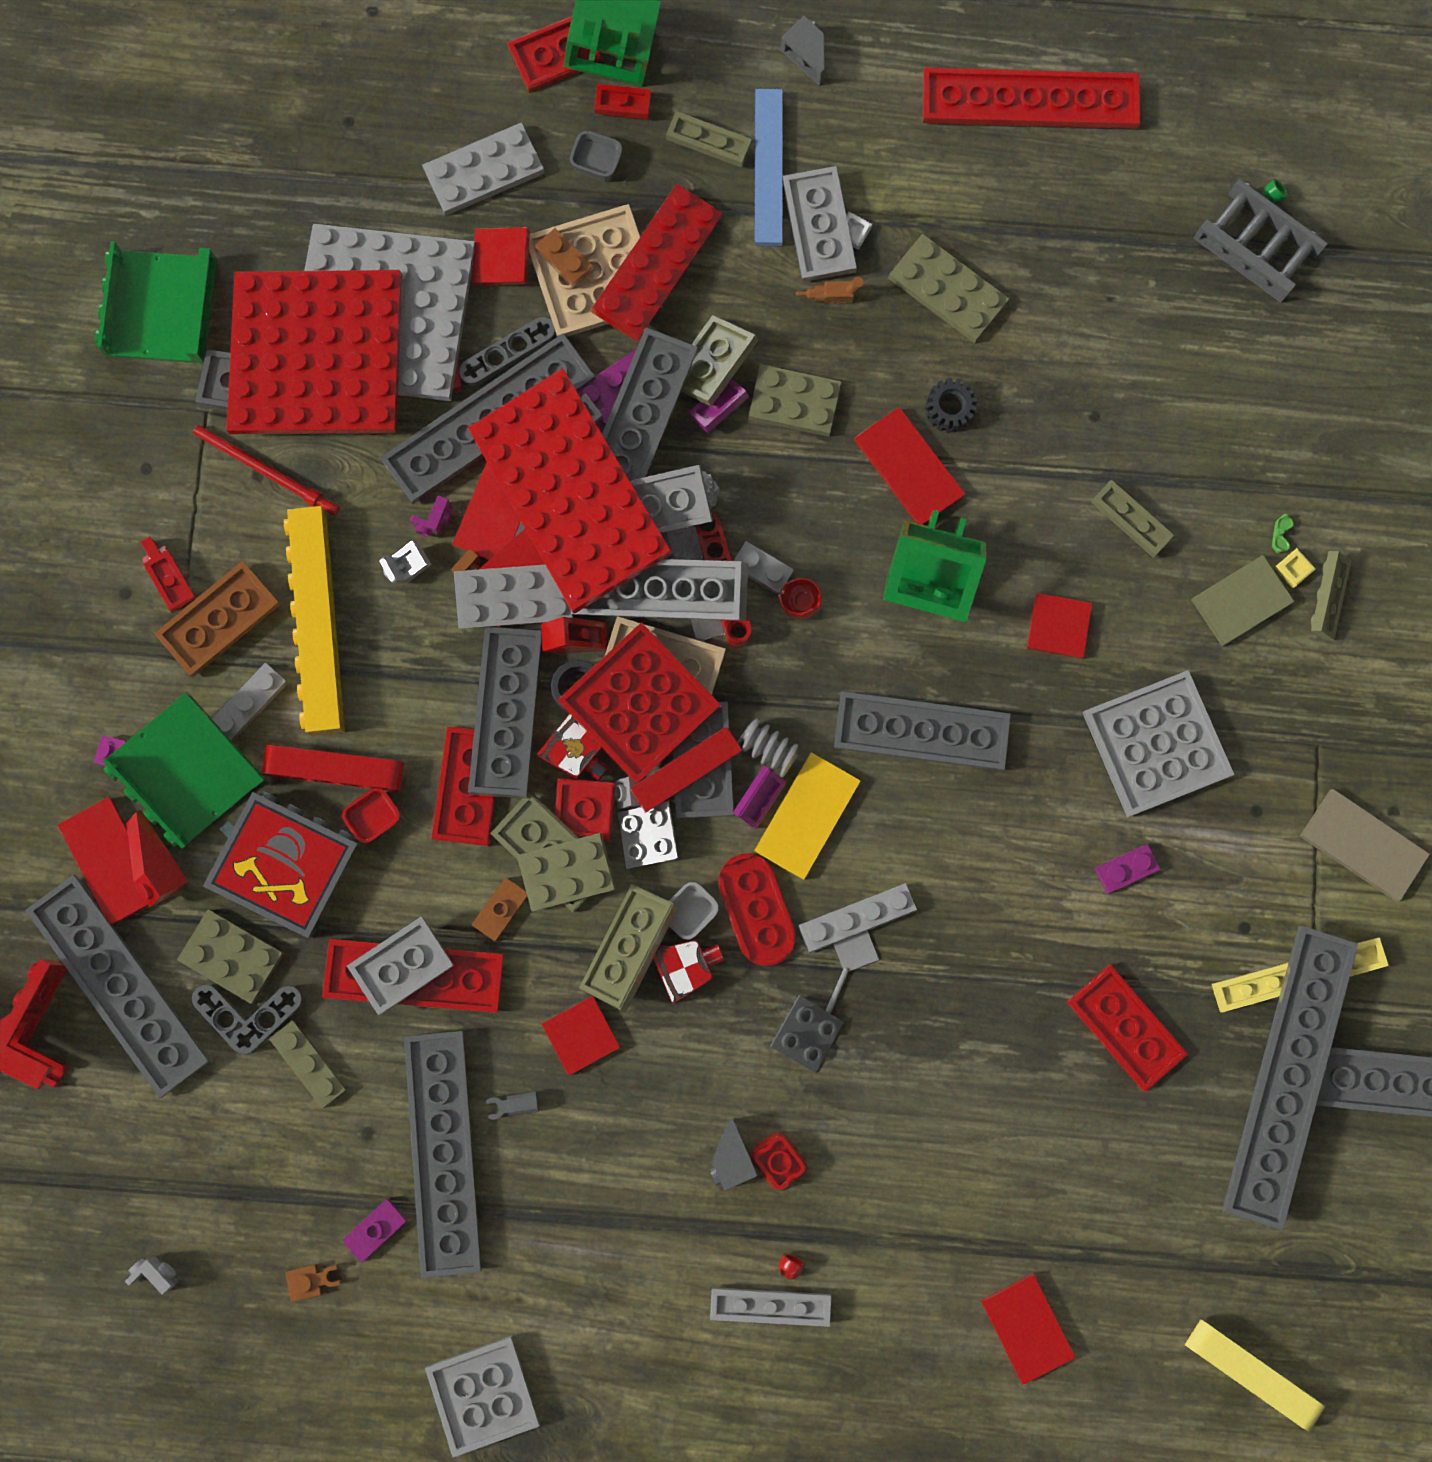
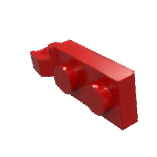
(166, 576)

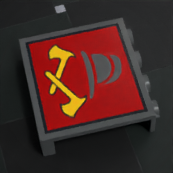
(281, 863)

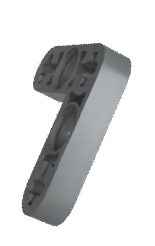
(241, 1024)

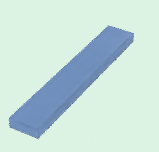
(768, 167)

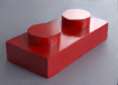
(622, 101)

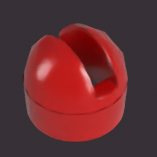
(790, 1266)

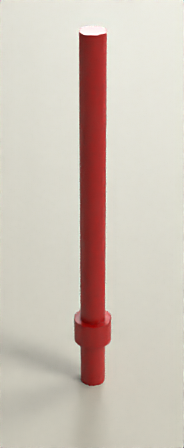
(311, 496)

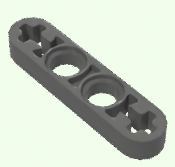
(505, 348)

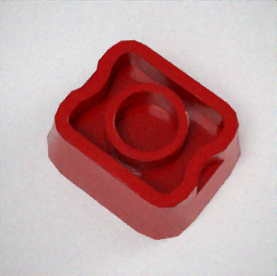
(370, 815)
(778, 1161)

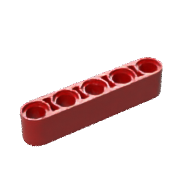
(716, 539)
(332, 768)

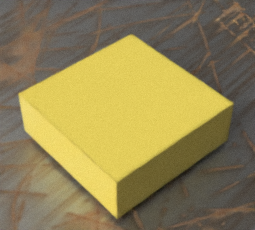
(1294, 568)

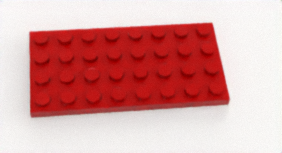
(569, 491)

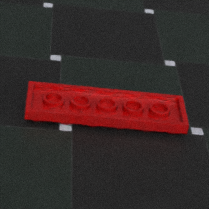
(656, 262)
(469, 985)

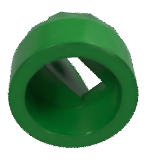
(1275, 191)

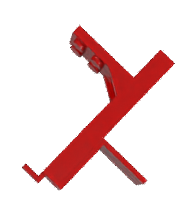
(18, 1027)

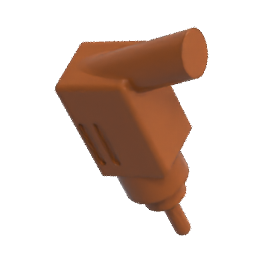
(834, 291)

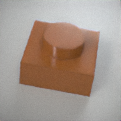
(469, 561)

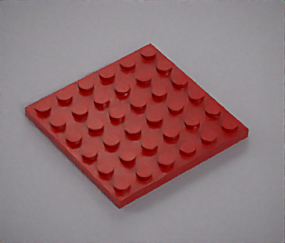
(315, 352)

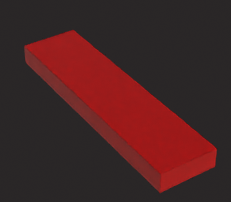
(685, 769)

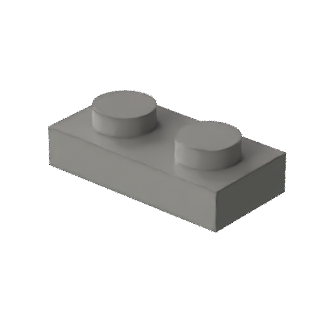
(764, 568)

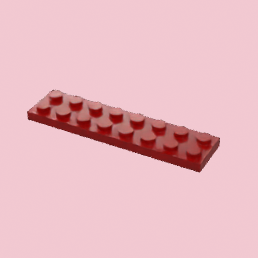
(1031, 98)

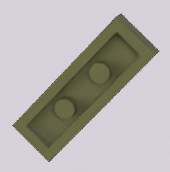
(708, 139)
(1132, 518)
(1331, 595)
(308, 1064)

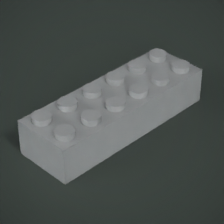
(680, 591)

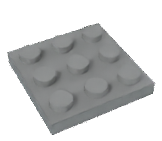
(482, 1396)

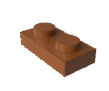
(563, 257)

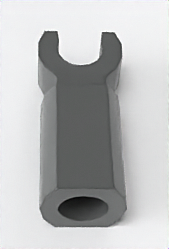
(515, 1104)

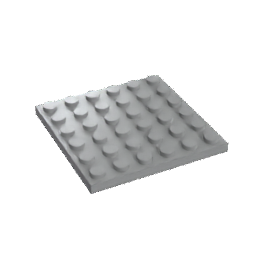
(432, 295)

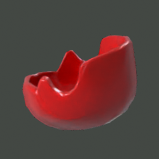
(801, 598)

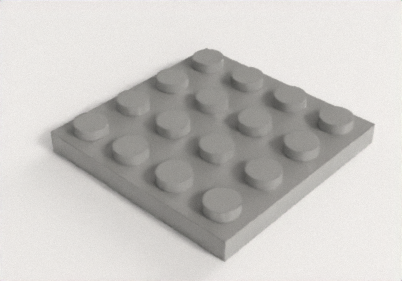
(1158, 743)

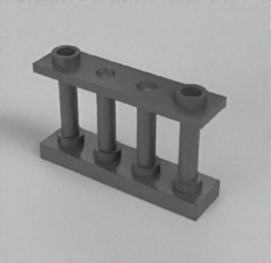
(1246, 262)

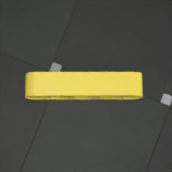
(1255, 1375)

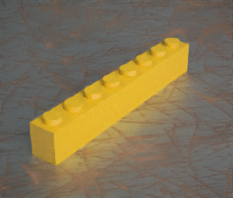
(315, 621)

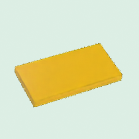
(807, 816)

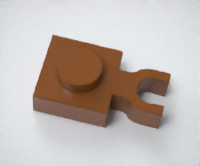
(307, 1281)

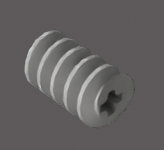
(769, 747)

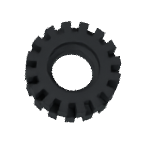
(946, 420)

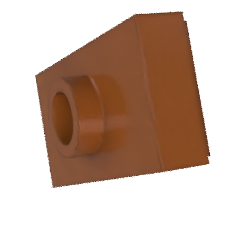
(500, 909)

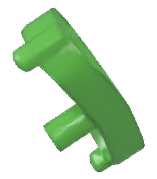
(1282, 524)

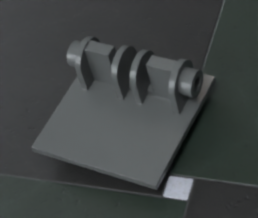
(806, 1034)

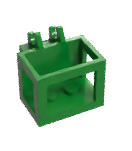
(616, 29)
(935, 569)

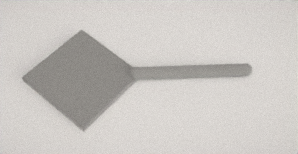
(852, 954)

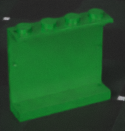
(156, 305)
(182, 770)

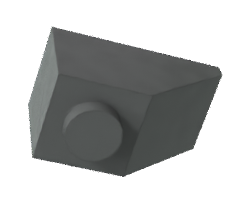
(805, 48)
(731, 1159)

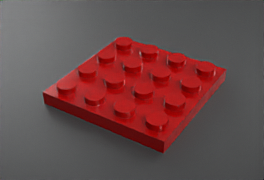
(638, 703)

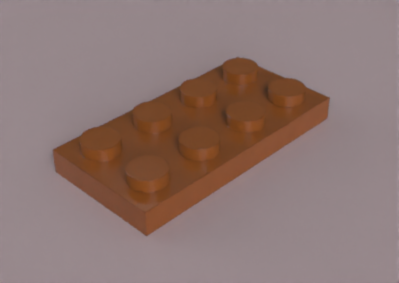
(217, 619)

